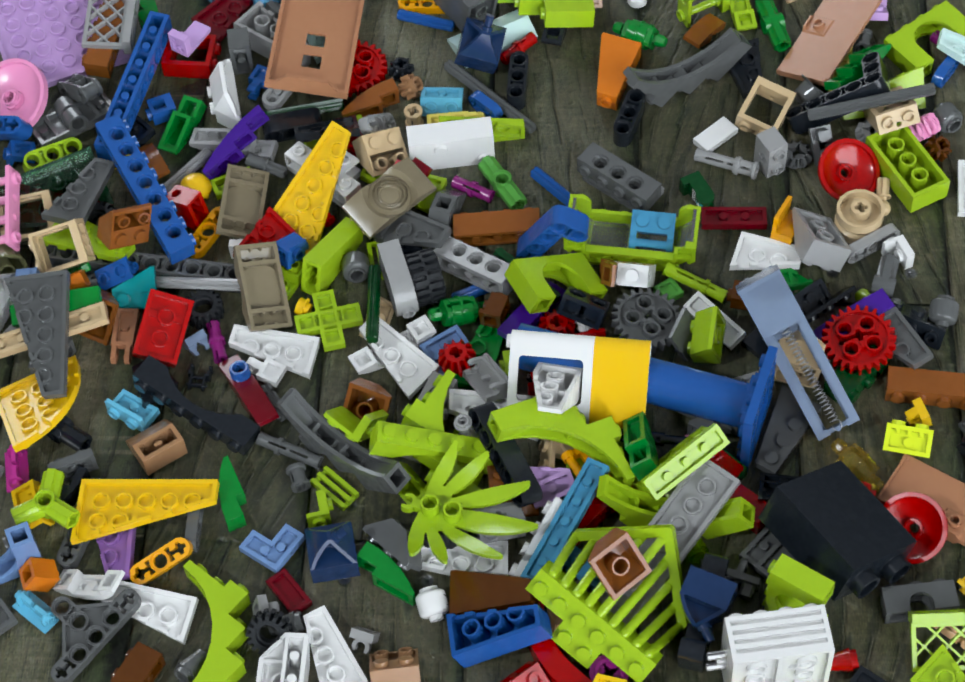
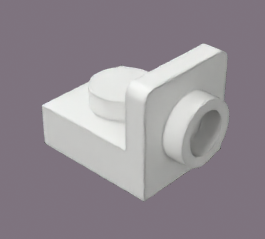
(901, 249)

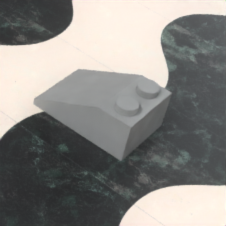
(819, 240)

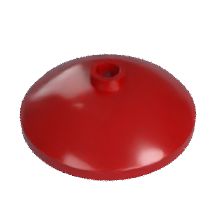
(855, 159)
(924, 511)

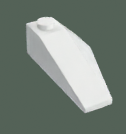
(557, 387)

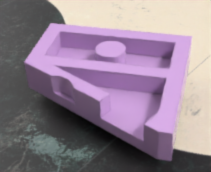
(553, 482)

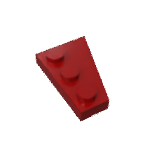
(268, 229)

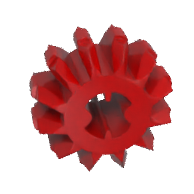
(557, 323)
(456, 356)

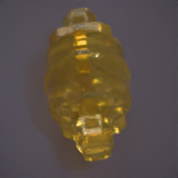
(858, 462)

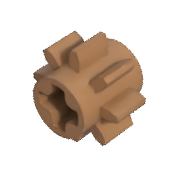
(410, 86)

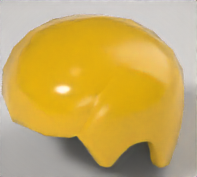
(198, 182)

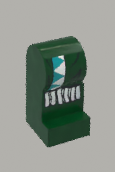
(698, 189)

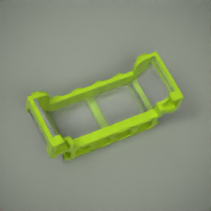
(611, 232)

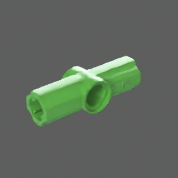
(502, 183)

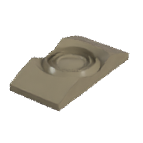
(388, 197)
(242, 201)
(262, 286)

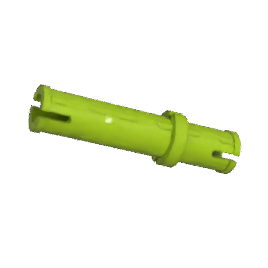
(695, 282)

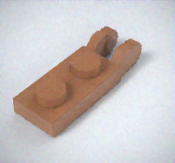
(124, 334)

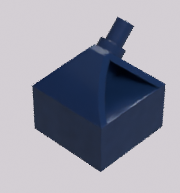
(480, 44)
(332, 552)
(706, 600)

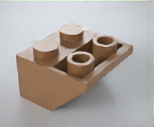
(157, 446)
(395, 665)

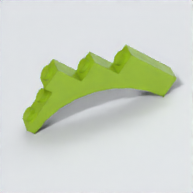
(558, 12)
(429, 415)
(595, 439)
(639, 508)
(228, 630)

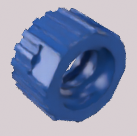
(239, 376)

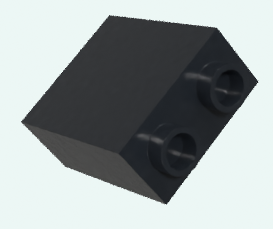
(839, 530)

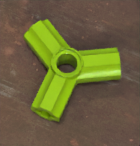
(49, 493)

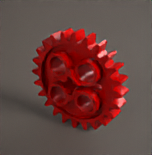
(368, 68)
(852, 323)

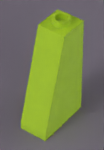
(324, 260)

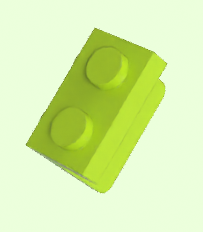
(353, 427)

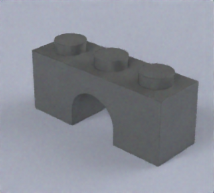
(936, 595)

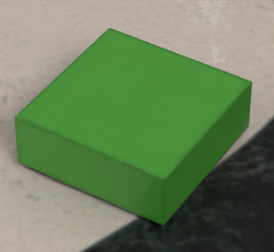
(671, 288)

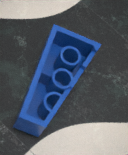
(495, 633)

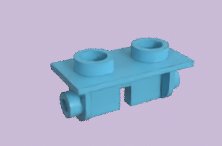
(34, 610)

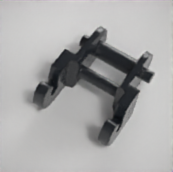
(207, 378)

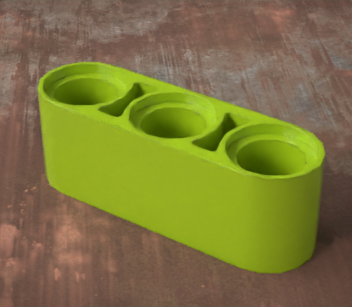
(58, 148)

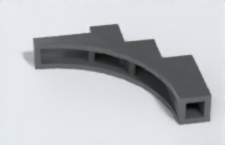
(688, 74)
(319, 437)

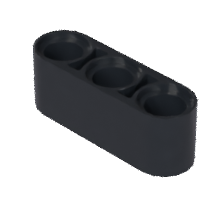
(518, 79)
(629, 118)
(281, 125)

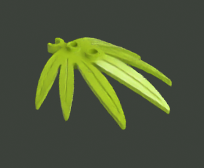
(443, 513)

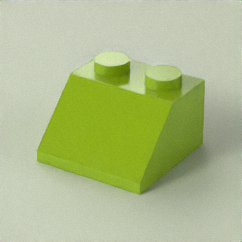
(707, 336)

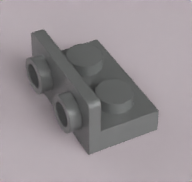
(69, 464)

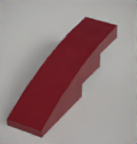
(250, 395)

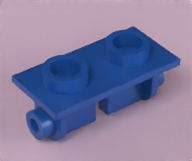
(116, 273)

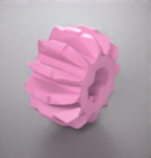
(928, 126)

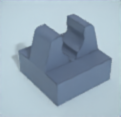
(198, 338)

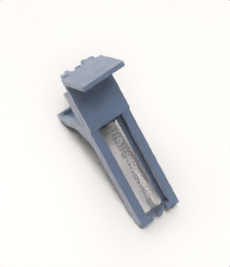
(777, 317)

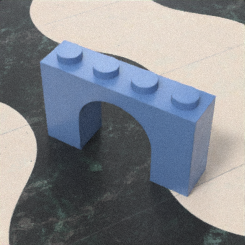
(22, 547)

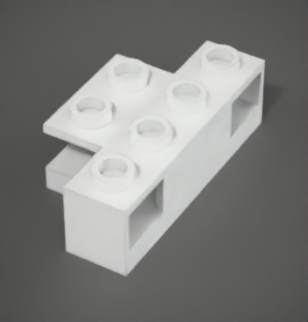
(349, 173)

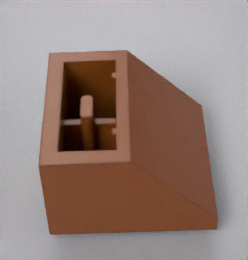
(125, 226)

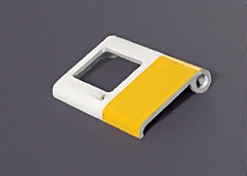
(612, 370)

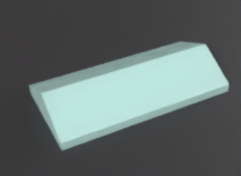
(516, 26)

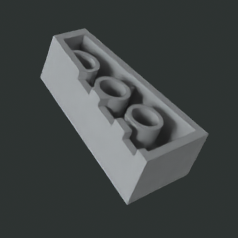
(261, 30)

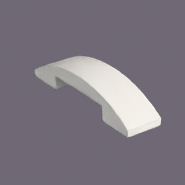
(417, 333)
(88, 587)

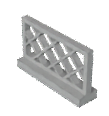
(127, 27)

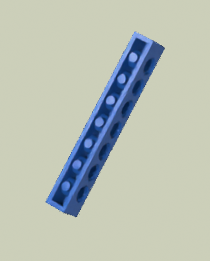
(138, 73)
(174, 248)

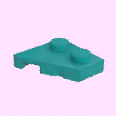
(135, 291)

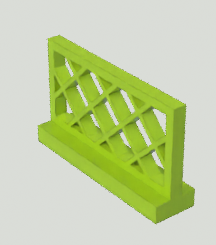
(683, 460)
(938, 619)

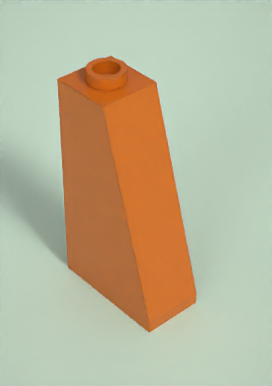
(615, 57)

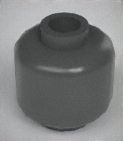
(948, 116)
(355, 266)
(943, 311)

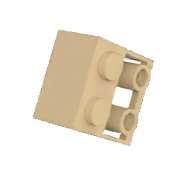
(380, 150)

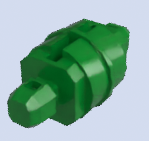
(640, 32)
(456, 310)

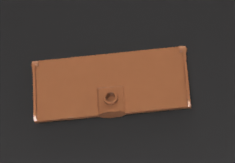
(827, 39)
(947, 491)

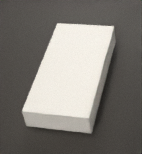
(715, 135)

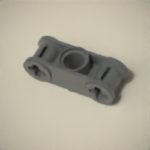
(80, 87)

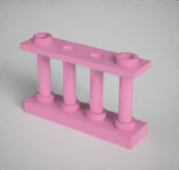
(12, 208)

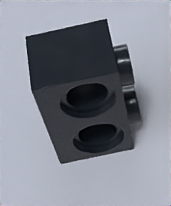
(583, 308)

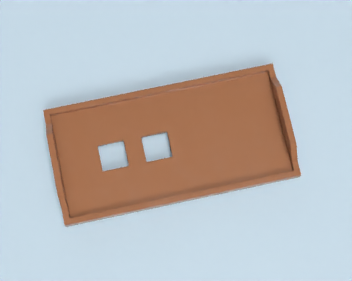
(333, 19)

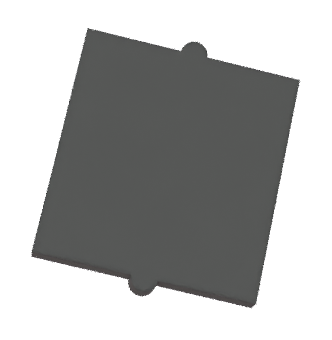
(681, 334)

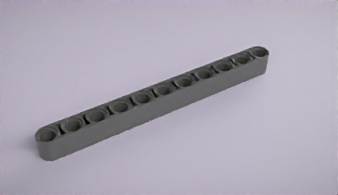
(163, 267)

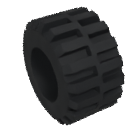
(426, 276)

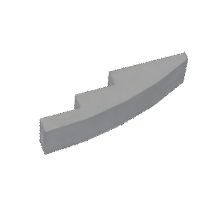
(212, 137)

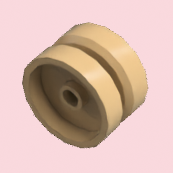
(858, 214)

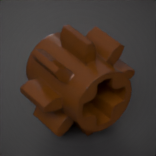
(938, 147)

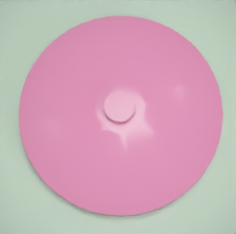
(22, 90)

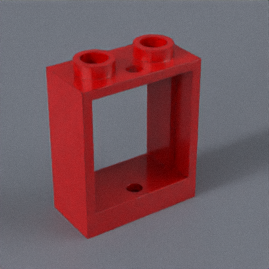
(192, 69)

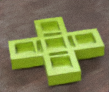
(329, 320)

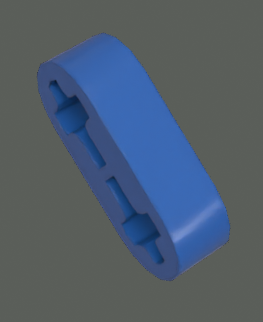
(944, 72)
(483, 103)

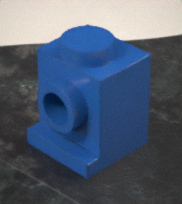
(160, 108)
(291, 249)

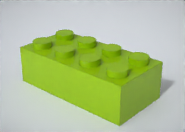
(909, 167)

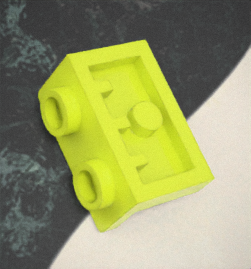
(908, 439)

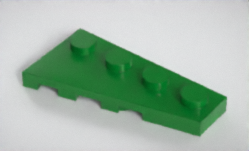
(484, 341)

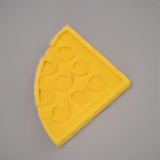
(28, 414)

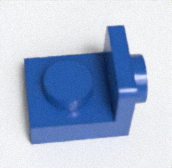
(16, 151)

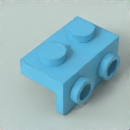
(130, 410)

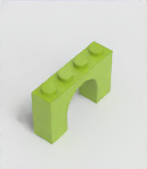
(905, 50)
(571, 269)
(794, 585)

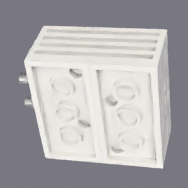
(775, 646)

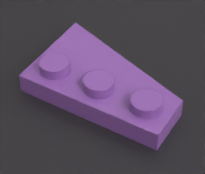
(118, 551)

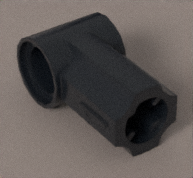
(70, 435)

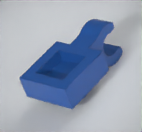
(256, 81)

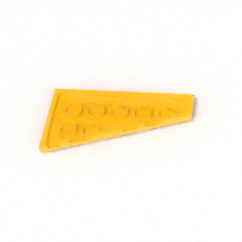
(312, 189)
(123, 504)

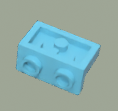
(441, 100)

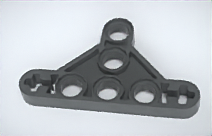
(96, 620)

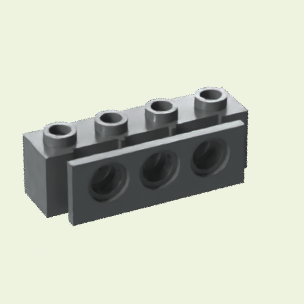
(618, 178)

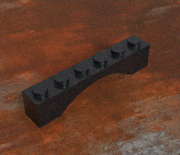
(233, 430)

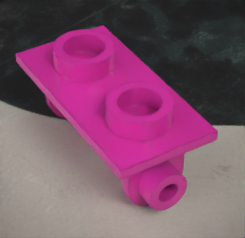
(16, 468)

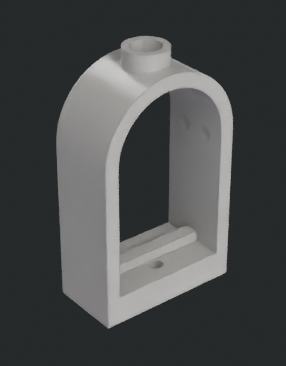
(397, 278)

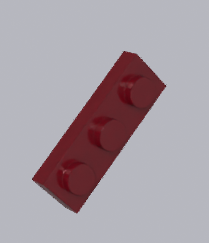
(733, 218)

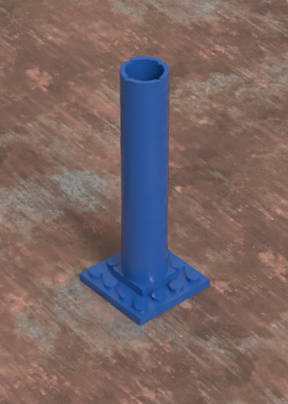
(700, 393)

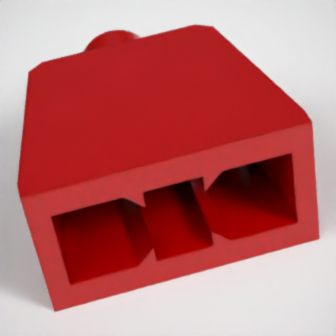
(189, 205)

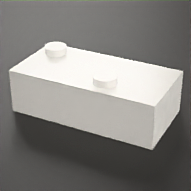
(451, 142)

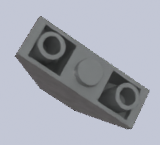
(445, 205)
(394, 539)

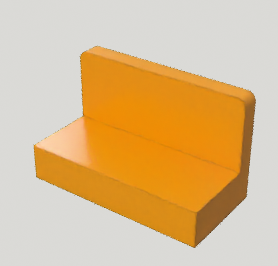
(783, 223)

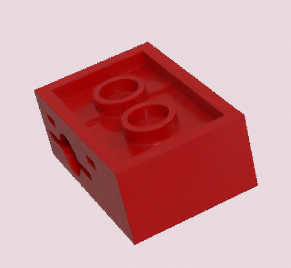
(162, 327)

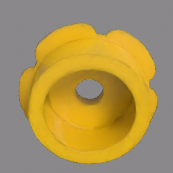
(303, 306)

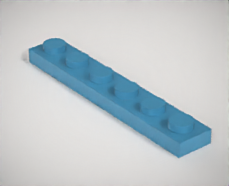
(567, 517)

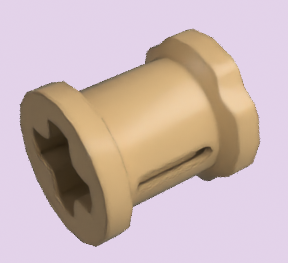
(409, 112)

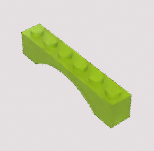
(400, 440)

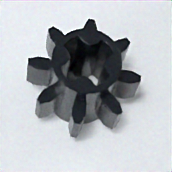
(400, 67)

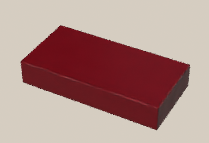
(288, 592)

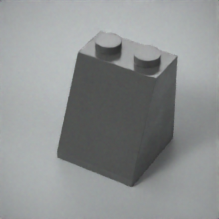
(461, 9)

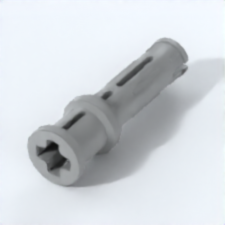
(738, 163)

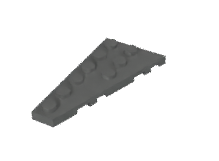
(43, 318)

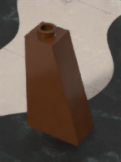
(487, 591)

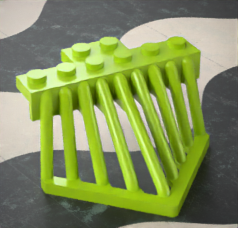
(591, 626)

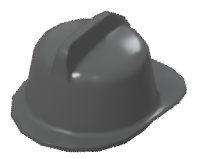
(806, 91)

